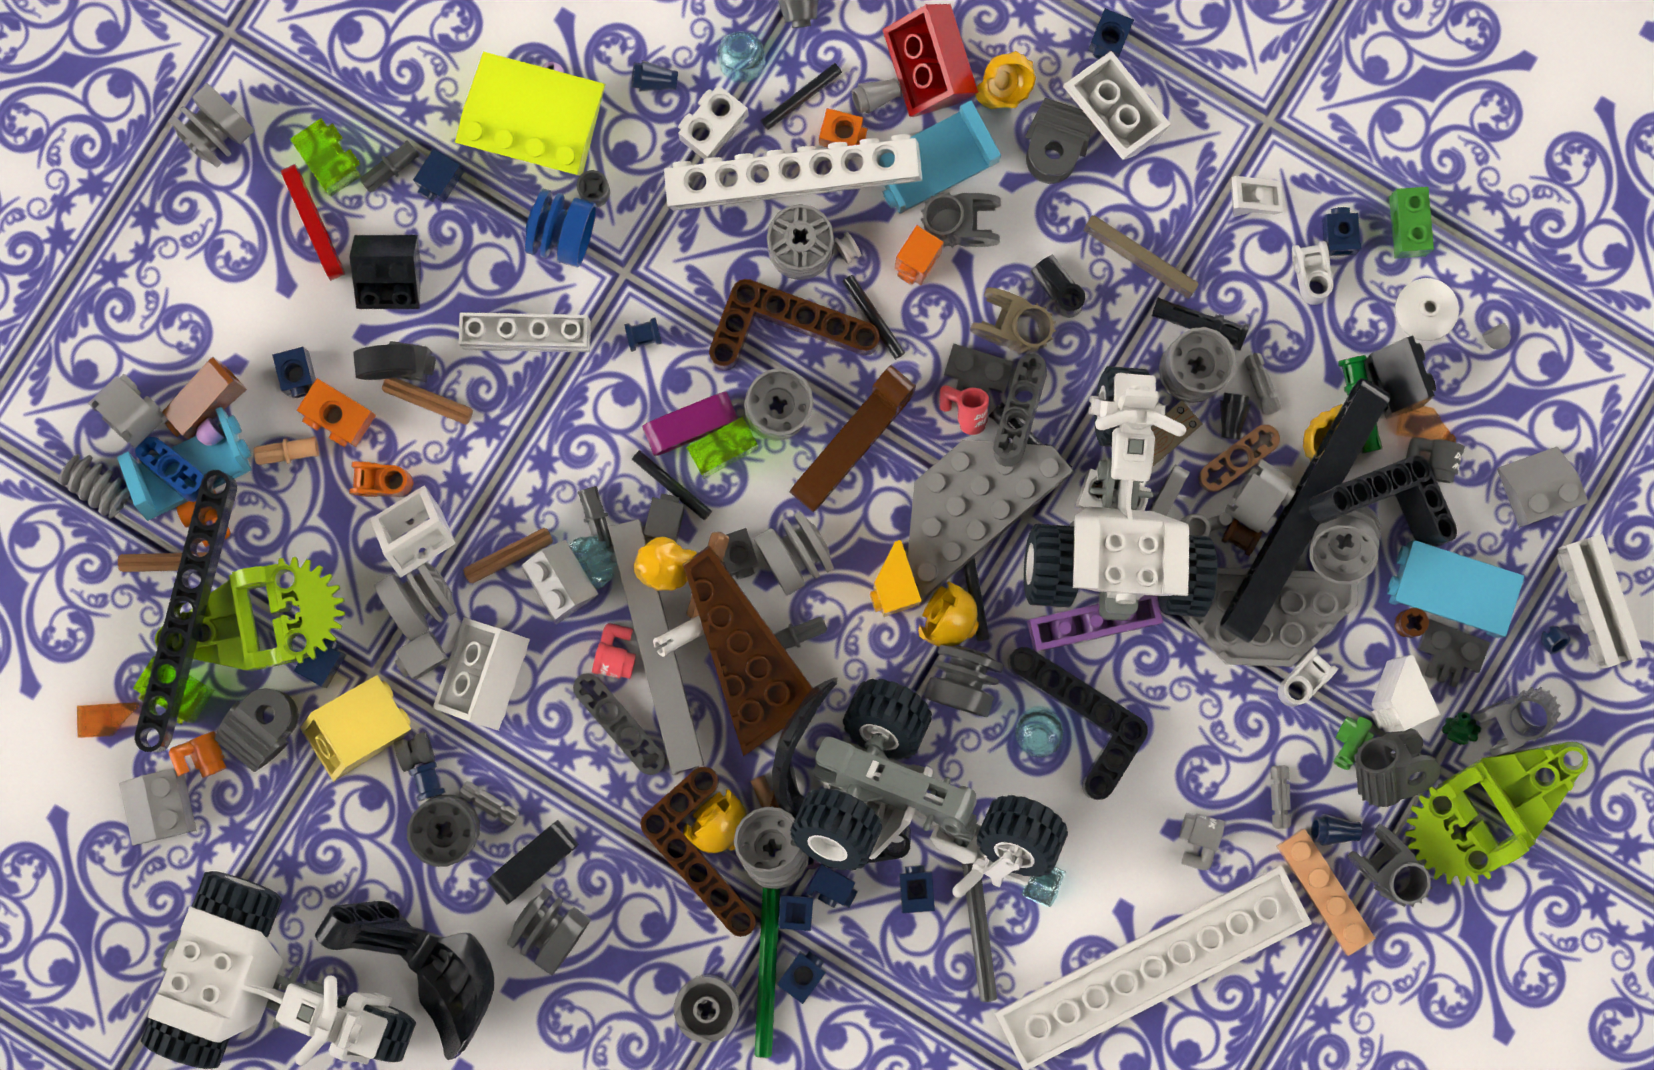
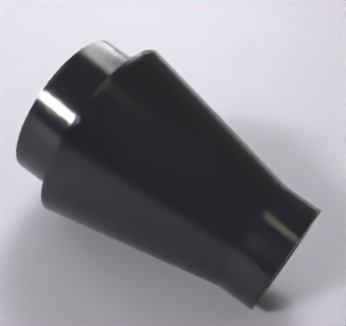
(1234, 412)

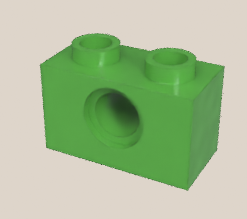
(1411, 222)

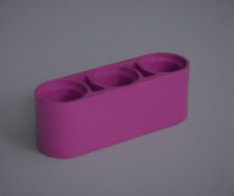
(689, 423)

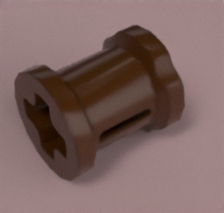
(1241, 536)
(1421, 624)

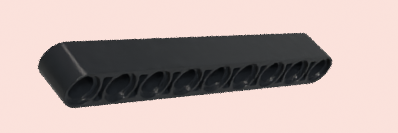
(1295, 523)
(191, 627)

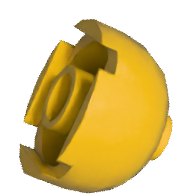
(949, 616)
(716, 823)

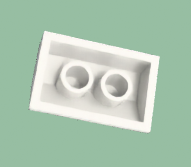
(1117, 106)
(481, 673)
(1402, 697)

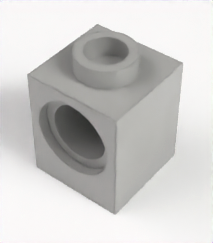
(420, 656)

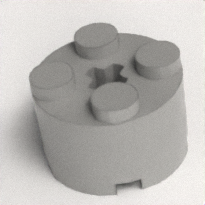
(126, 410)
(1261, 496)
(689, 1014)

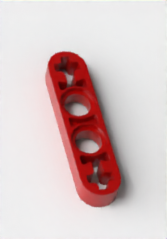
(312, 222)

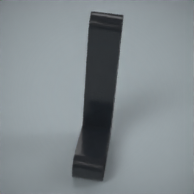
(1415, 491)
(1087, 711)

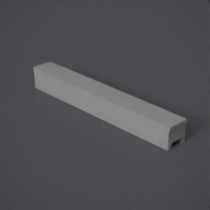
(661, 672)

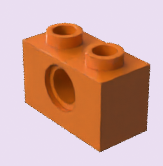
(918, 256)
(324, 398)

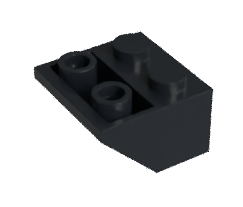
(386, 271)
(1403, 375)

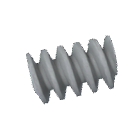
(94, 486)

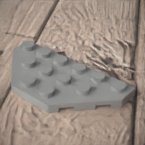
(971, 502)
(1296, 622)

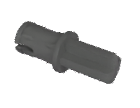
(389, 167)
(595, 514)
(795, 635)

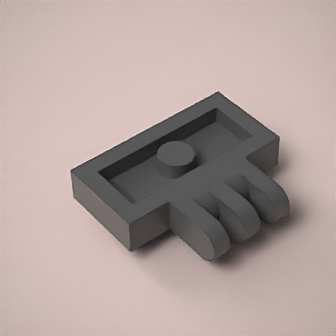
(978, 369)
(1451, 651)

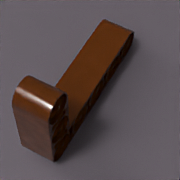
(788, 319)
(888, 398)
(693, 854)

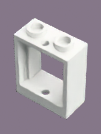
(432, 534)

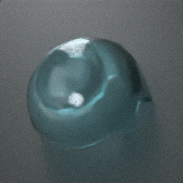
(741, 56)
(1039, 732)

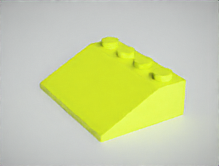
(530, 113)

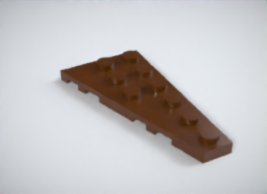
(751, 663)

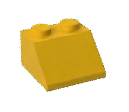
(895, 584)

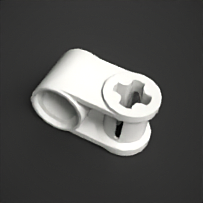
(1312, 265)
(1310, 674)

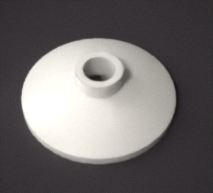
(1416, 320)

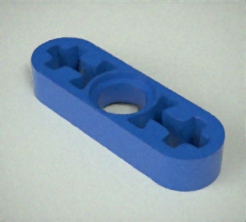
(168, 457)

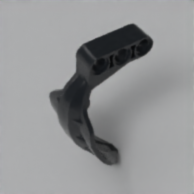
(783, 773)
(450, 970)

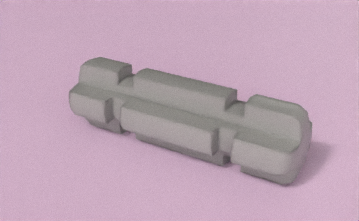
(1262, 383)
(1280, 797)
(488, 803)

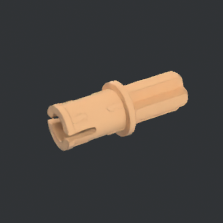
(286, 451)

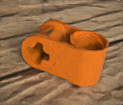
(374, 479)

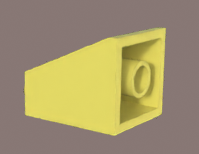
(355, 727)

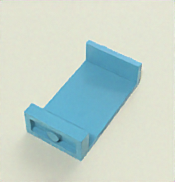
(948, 156)
(155, 497)
(1455, 587)

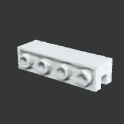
(524, 332)
(1600, 602)

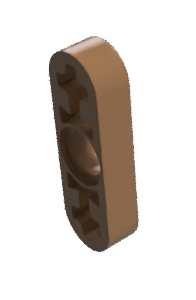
(1252, 437)

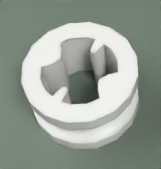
(847, 247)

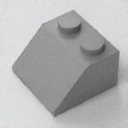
(1541, 486)
(559, 580)
(157, 806)

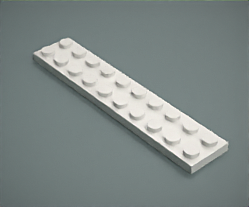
(1152, 968)

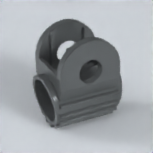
(1056, 129)
(966, 231)
(1514, 725)
(247, 733)
(1385, 776)
(1400, 858)

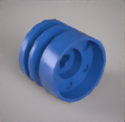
(565, 229)

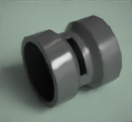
(589, 184)
(414, 751)

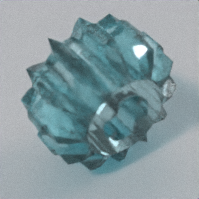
(594, 559)

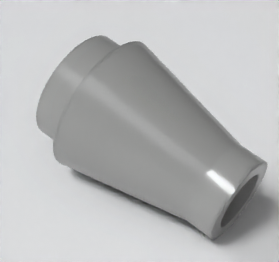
(873, 95)

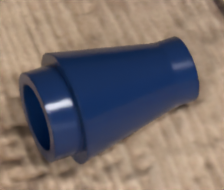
(653, 77)
(1334, 830)

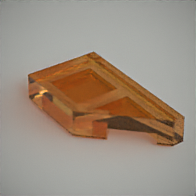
(1423, 423)
(102, 719)

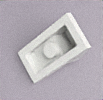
(1256, 196)

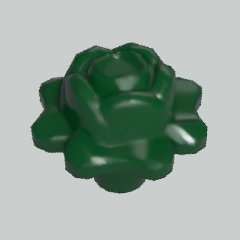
(1461, 728)

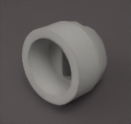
(1498, 336)

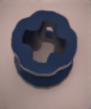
(643, 334)
(426, 781)

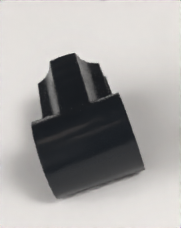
(1057, 284)

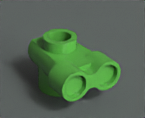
(1353, 735)

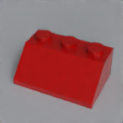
(930, 59)

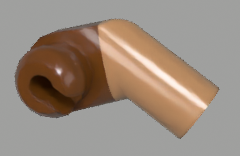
(763, 792)

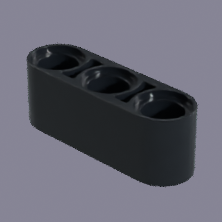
(532, 862)

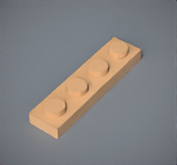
(1325, 892)

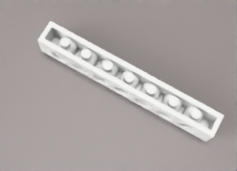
(904, 170)

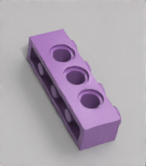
(1087, 624)

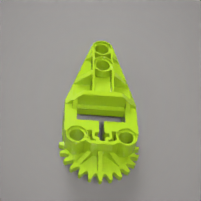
(233, 625)
(1517, 794)

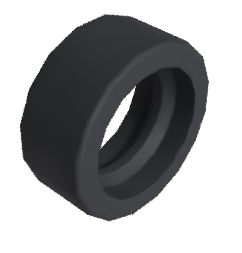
(384, 361)

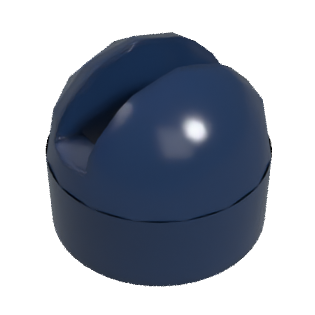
(1555, 640)

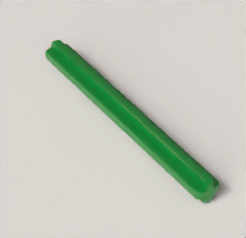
(767, 972)

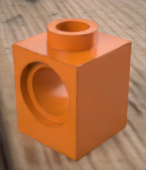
(834, 119)

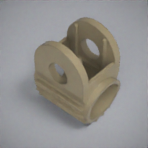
(1005, 329)

